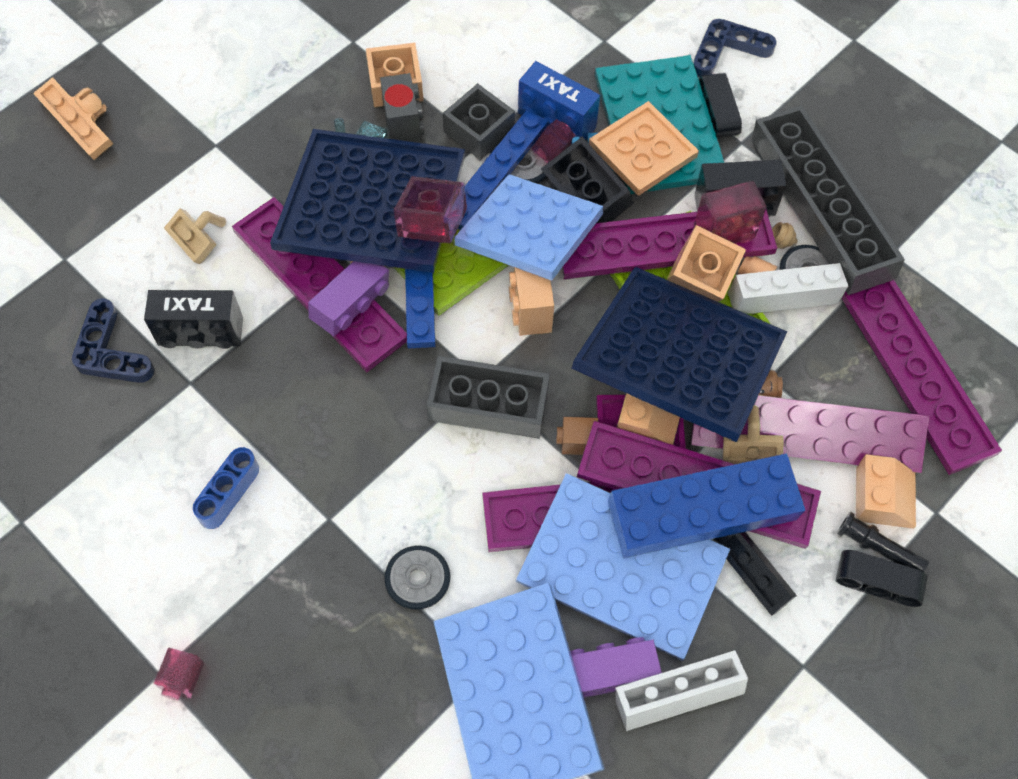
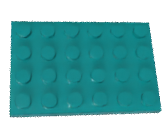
(676, 93)

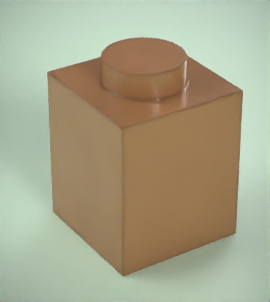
(574, 434)

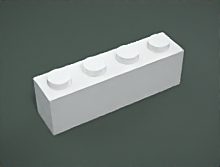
(788, 288)
(681, 690)

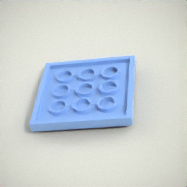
(529, 226)

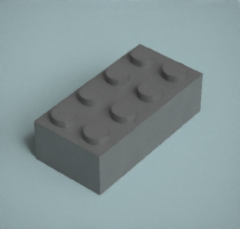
(488, 397)

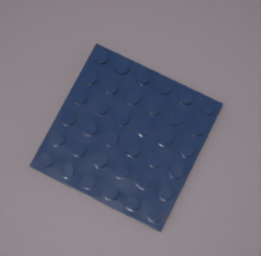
(348, 197)
(682, 353)

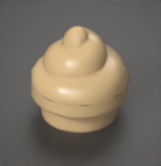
(784, 235)

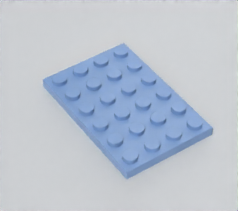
(641, 595)
(517, 690)

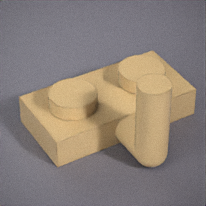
(190, 233)
(753, 445)

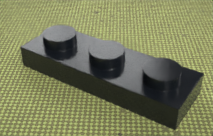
(757, 572)

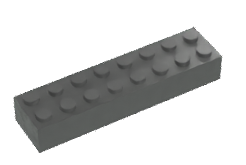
(828, 200)

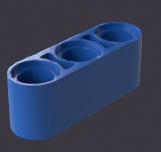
(225, 501)

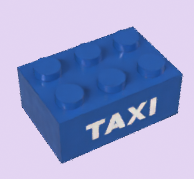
(558, 97)

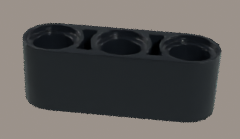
(721, 104)
(881, 578)

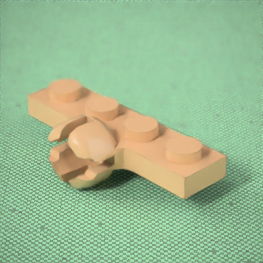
(77, 115)

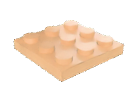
(643, 148)

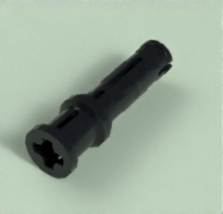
(869, 537)

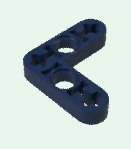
(728, 38)
(98, 352)

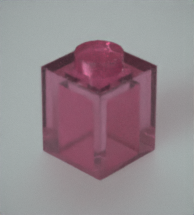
(553, 140)
(178, 674)

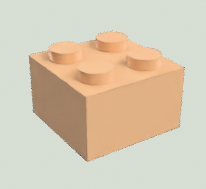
(392, 61)
(531, 302)

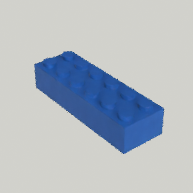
(705, 505)

